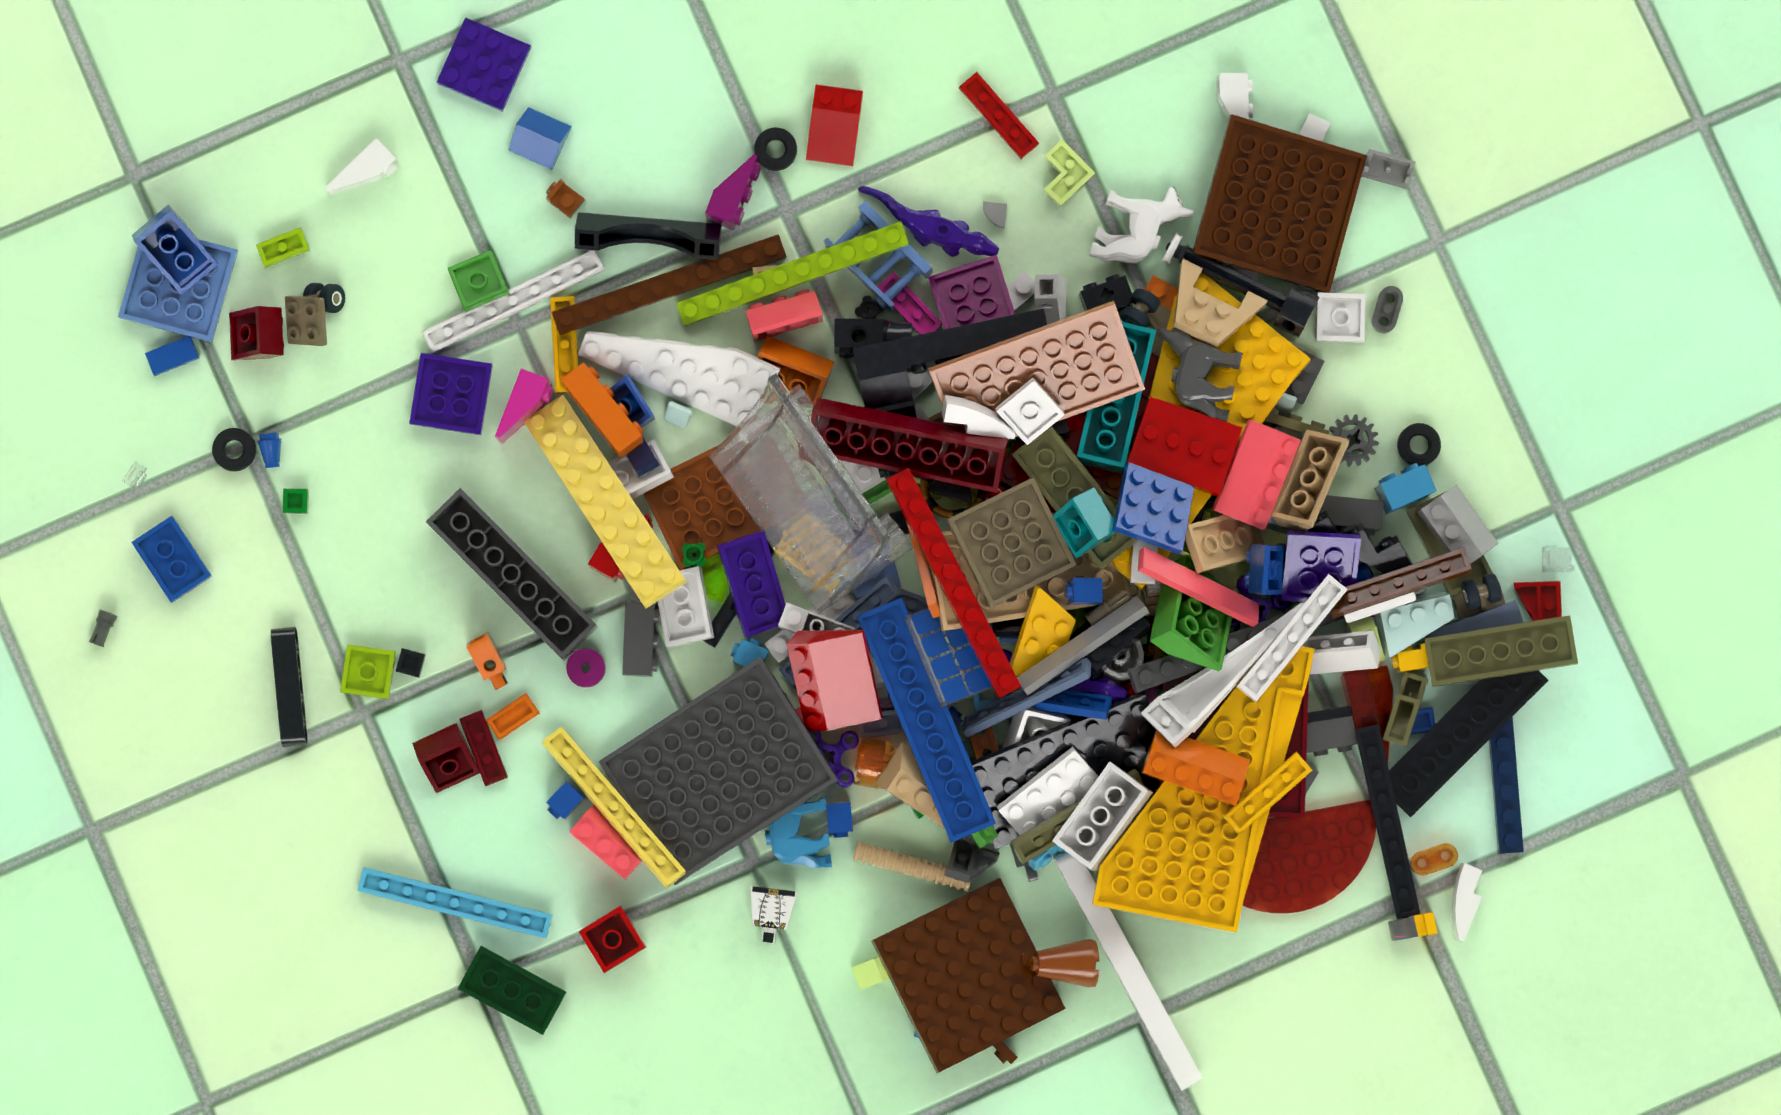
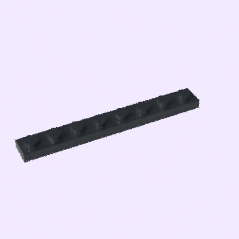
(1387, 821)

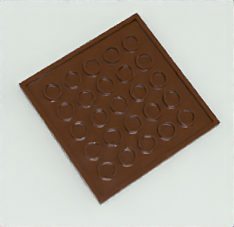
(1279, 204)
(967, 975)

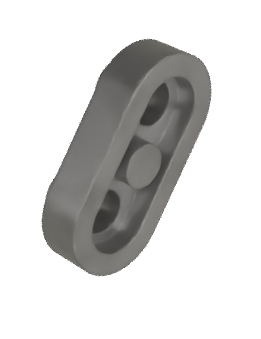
(1387, 310)

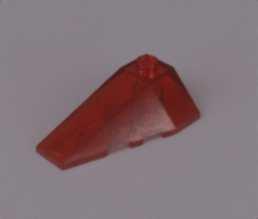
(1370, 698)

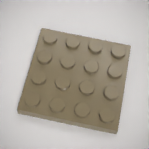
(1011, 542)

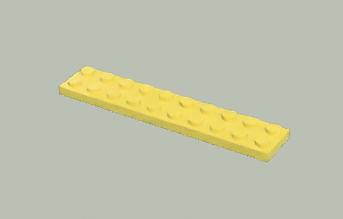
(605, 501)

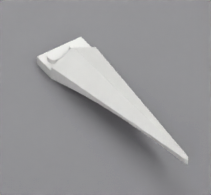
(1192, 701)

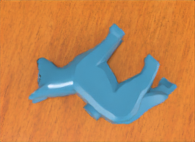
(797, 849)

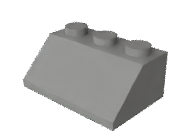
(1457, 525)

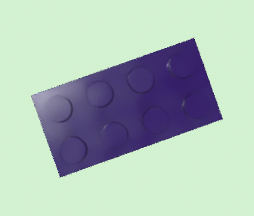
(752, 582)

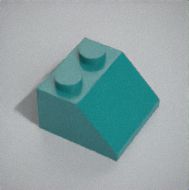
(1084, 522)

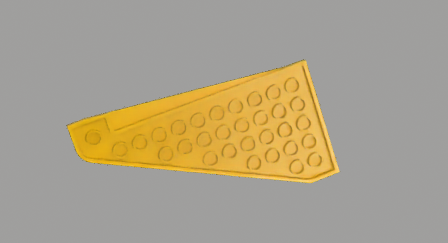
(1264, 375)
(1179, 850)

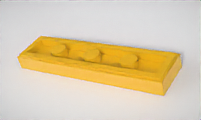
(564, 346)
(1267, 793)

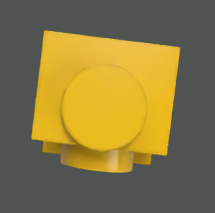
(1410, 659)

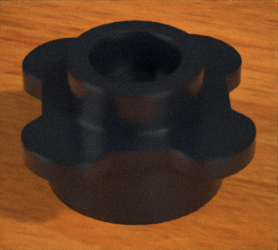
(868, 303)

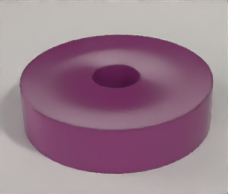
(575, 664)

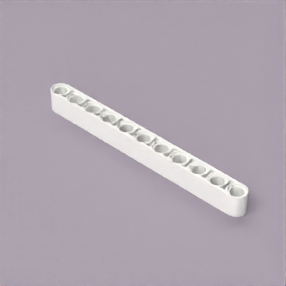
(1130, 972)

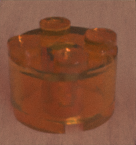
(872, 761)

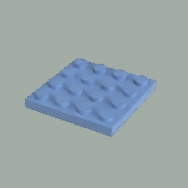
(158, 304)

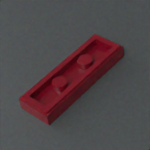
(483, 748)

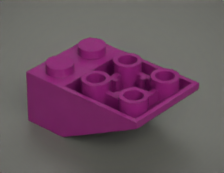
(729, 197)

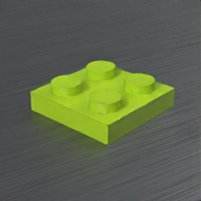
(368, 671)

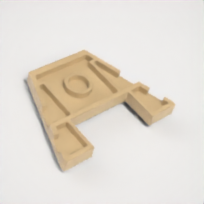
(1206, 315)

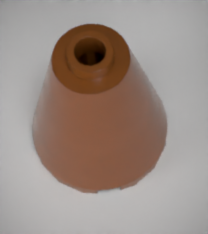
(1068, 963)

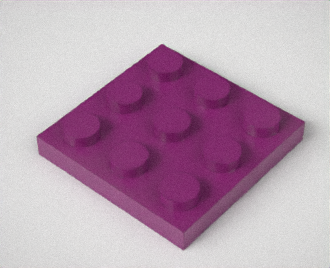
(972, 293)

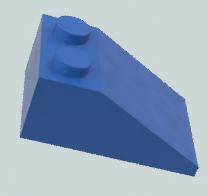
(174, 249)
(1265, 569)

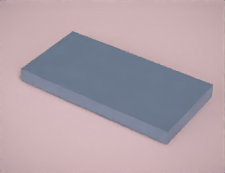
(1494, 617)

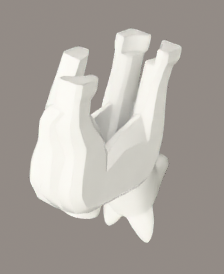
(1143, 225)

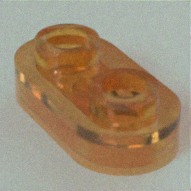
(1433, 859)

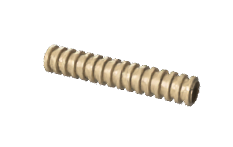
(906, 864)

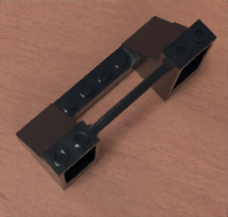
(886, 365)

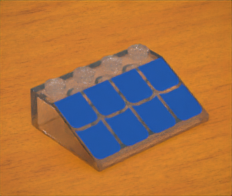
(947, 659)

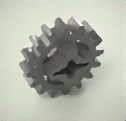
(1362, 446)

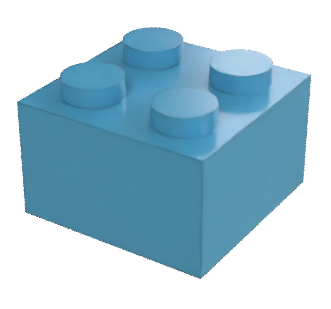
(1406, 488)

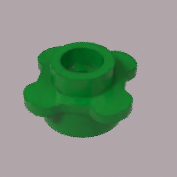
(693, 548)

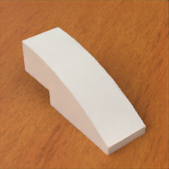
(975, 417)
(1464, 900)

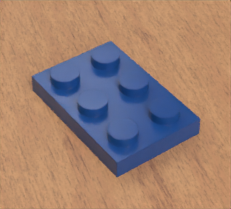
(171, 559)

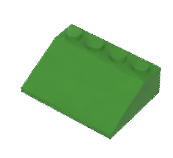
(1190, 627)

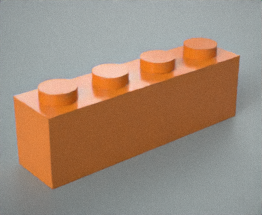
(602, 410)

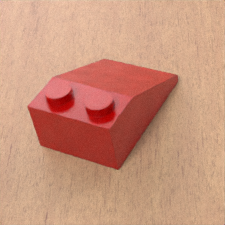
(834, 125)

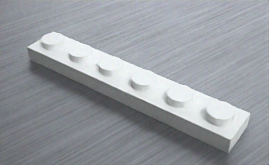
(1292, 638)

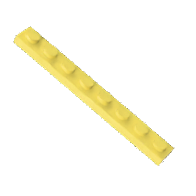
(613, 807)

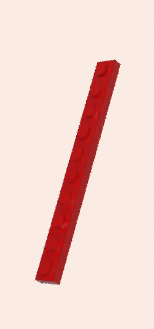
(953, 583)

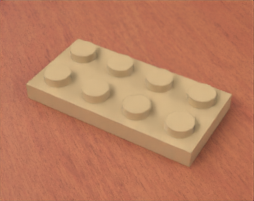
(1220, 542)

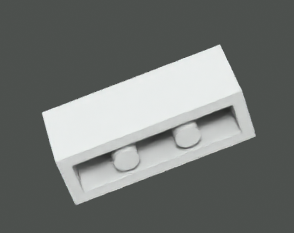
(1344, 652)

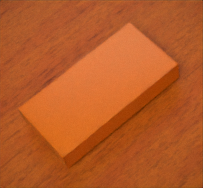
(512, 716)

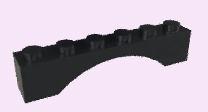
(603, 231)

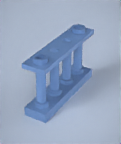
(917, 267)

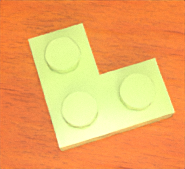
(1072, 171)

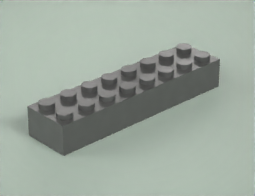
(512, 574)

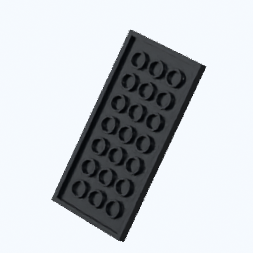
(1119, 739)

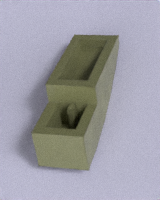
(1405, 709)

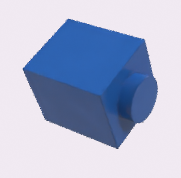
(1084, 591)
(564, 801)
(839, 819)

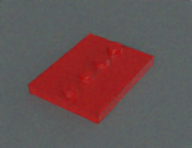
(1185, 445)

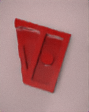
(1540, 598)

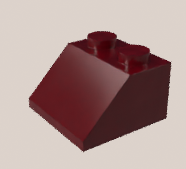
(256, 333)
(445, 758)

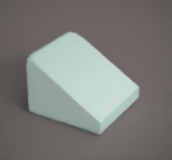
(1286, 404)
(677, 414)

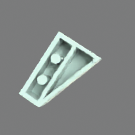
(1412, 621)

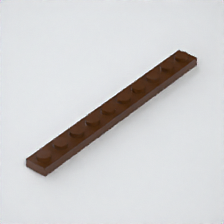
(668, 285)

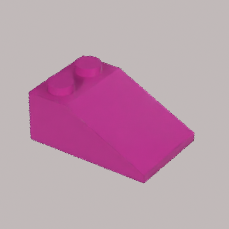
(526, 398)

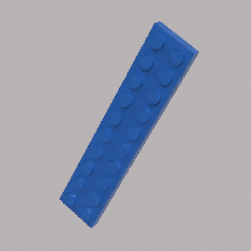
(925, 723)

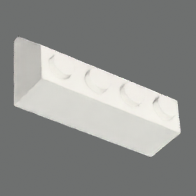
(1102, 816)

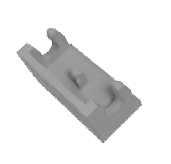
(1388, 169)

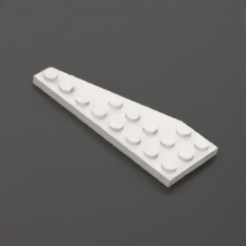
(705, 377)

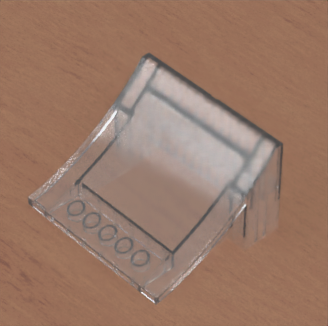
(806, 498)

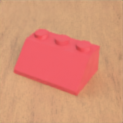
(784, 314)
(605, 842)

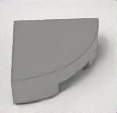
(995, 213)

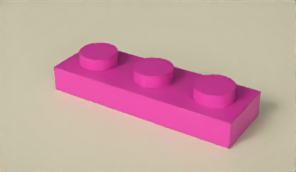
(911, 307)

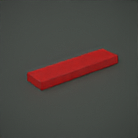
(998, 115)

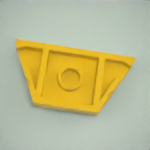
(1042, 632)

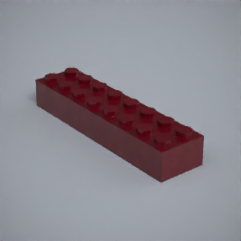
(906, 442)

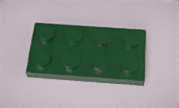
(512, 990)

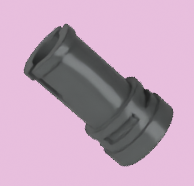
(104, 622)

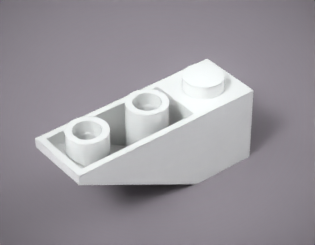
(1233, 94)
(1051, 295)
(800, 619)

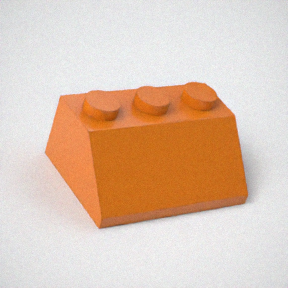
(797, 366)

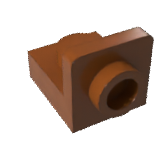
(564, 198)

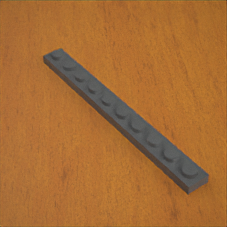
(1172, 667)

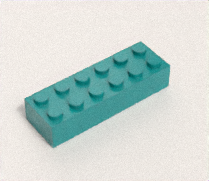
(1110, 426)

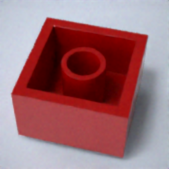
(612, 939)

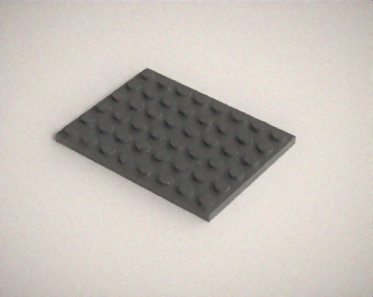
(720, 768)

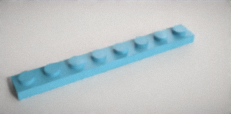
(454, 902)

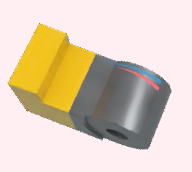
(1413, 926)

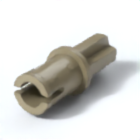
(1108, 606)

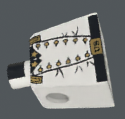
(771, 910)

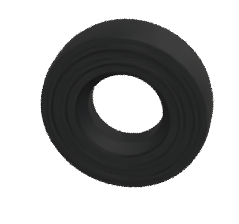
(786, 159)
(1427, 432)
(221, 441)

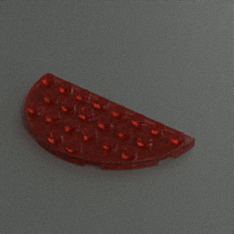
(1310, 857)

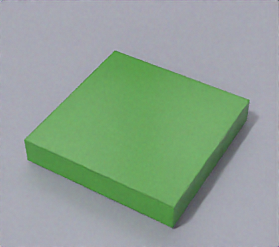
(478, 280)

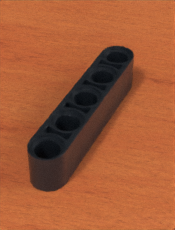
(289, 686)

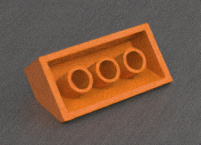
(1197, 768)

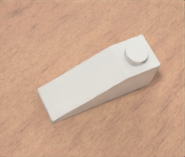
(369, 166)

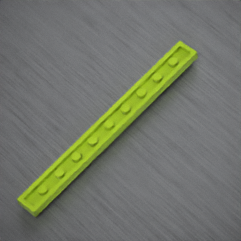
(793, 273)

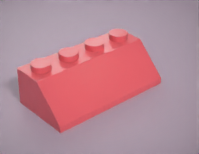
(1256, 474)

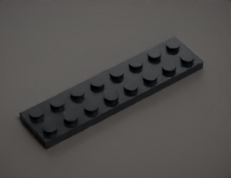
(1460, 736)

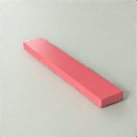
(1198, 587)

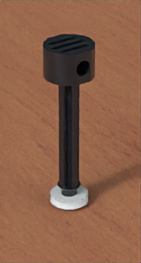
(1293, 309)

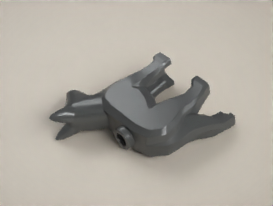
(1195, 365)

